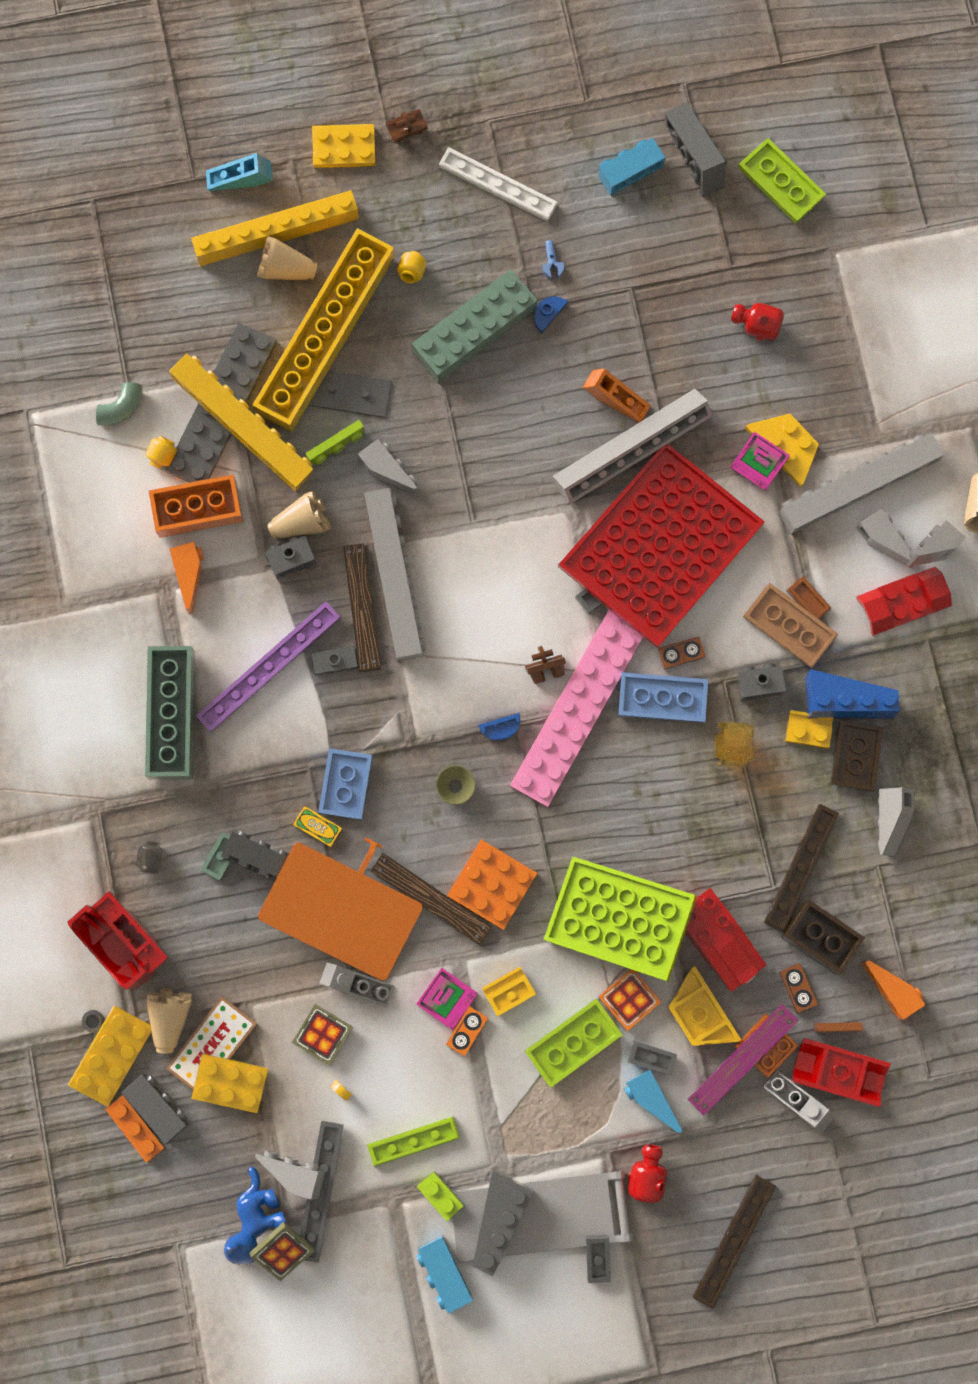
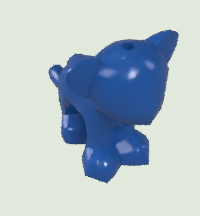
(253, 1220)

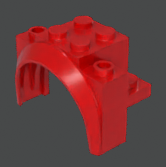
(118, 941)

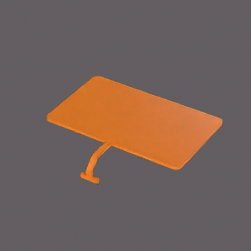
(340, 910)

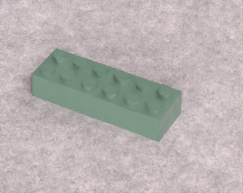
(474, 326)
(170, 713)

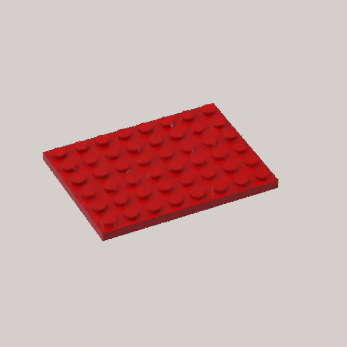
(661, 544)

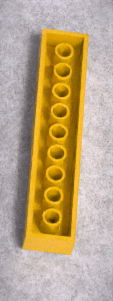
(324, 330)

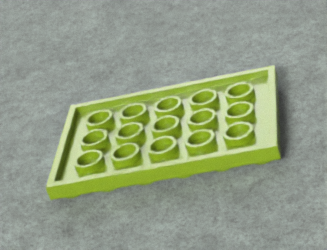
(620, 918)

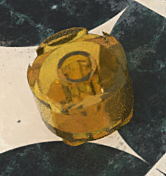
(734, 743)

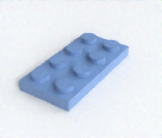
(663, 697)

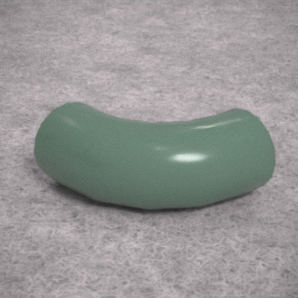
(122, 407)

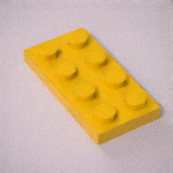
(110, 1056)

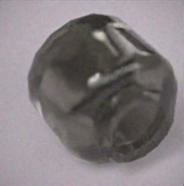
(151, 858)

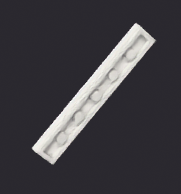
(498, 184)

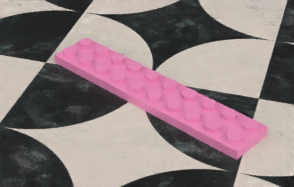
(577, 710)

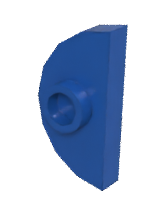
(547, 311)
(501, 728)

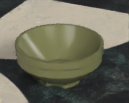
(458, 773)

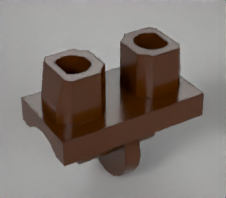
(406, 125)
(554, 663)

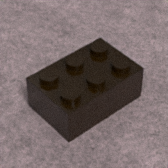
(822, 937)

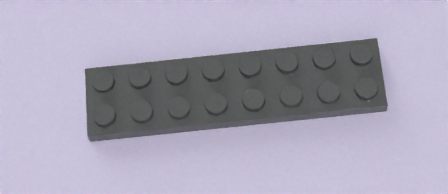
(204, 435)

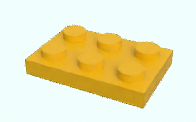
(343, 146)
(229, 1083)

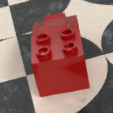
(722, 942)

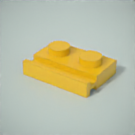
(808, 731)
(508, 991)

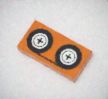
(466, 1031)

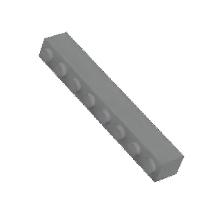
(632, 446)
(860, 483)
(393, 574)

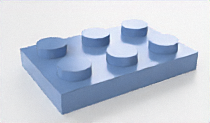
(345, 784)

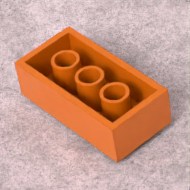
(196, 506)

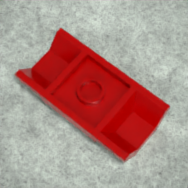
(905, 600)
(840, 1072)

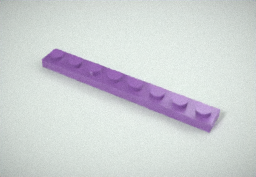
(268, 667)

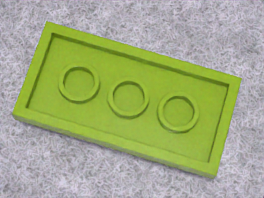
(781, 180)
(573, 1043)

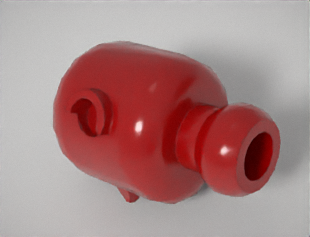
(761, 320)
(648, 1177)

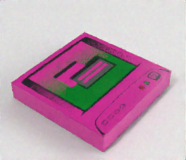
(760, 461)
(446, 998)

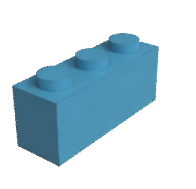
(631, 166)
(444, 1275)

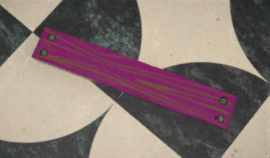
(743, 1059)

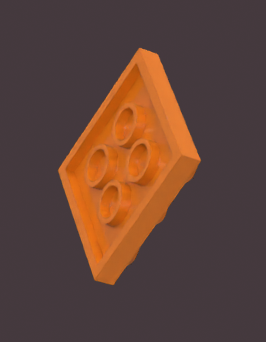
(492, 884)

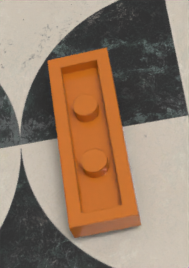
(135, 1128)

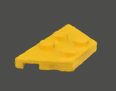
(793, 439)
(700, 1013)

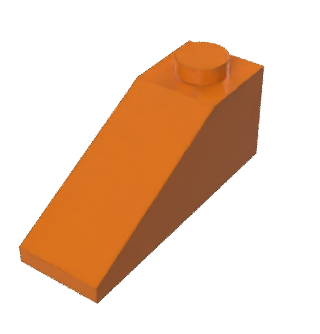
(616, 394)
(188, 570)
(898, 994)

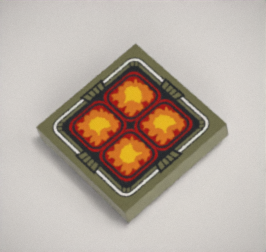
(322, 1034)
(281, 1251)

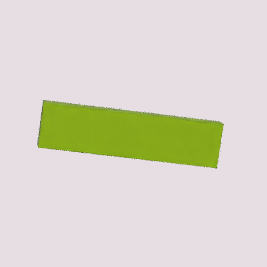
(413, 1141)

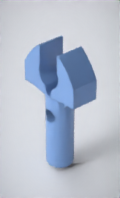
(552, 261)

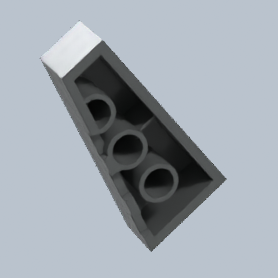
(697, 148)
(254, 856)
(501, 1215)

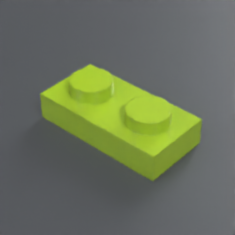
(440, 1196)

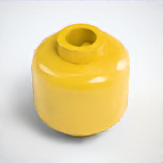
(411, 267)
(161, 452)

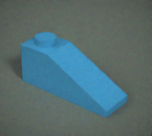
(241, 173)
(648, 1095)

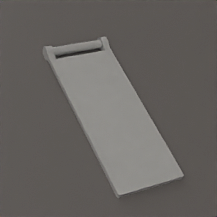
(554, 1218)

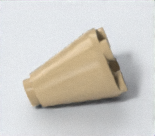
(284, 262)
(300, 518)
(167, 1017)

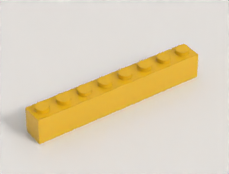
(279, 225)
(241, 422)

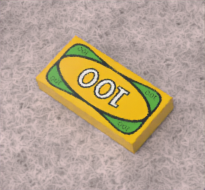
(317, 826)

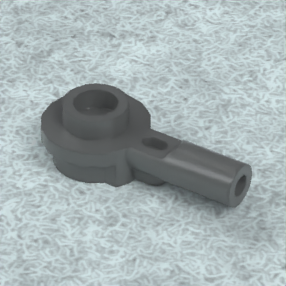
(92, 1021)

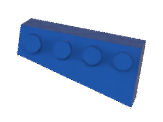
(848, 699)

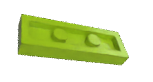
(336, 443)

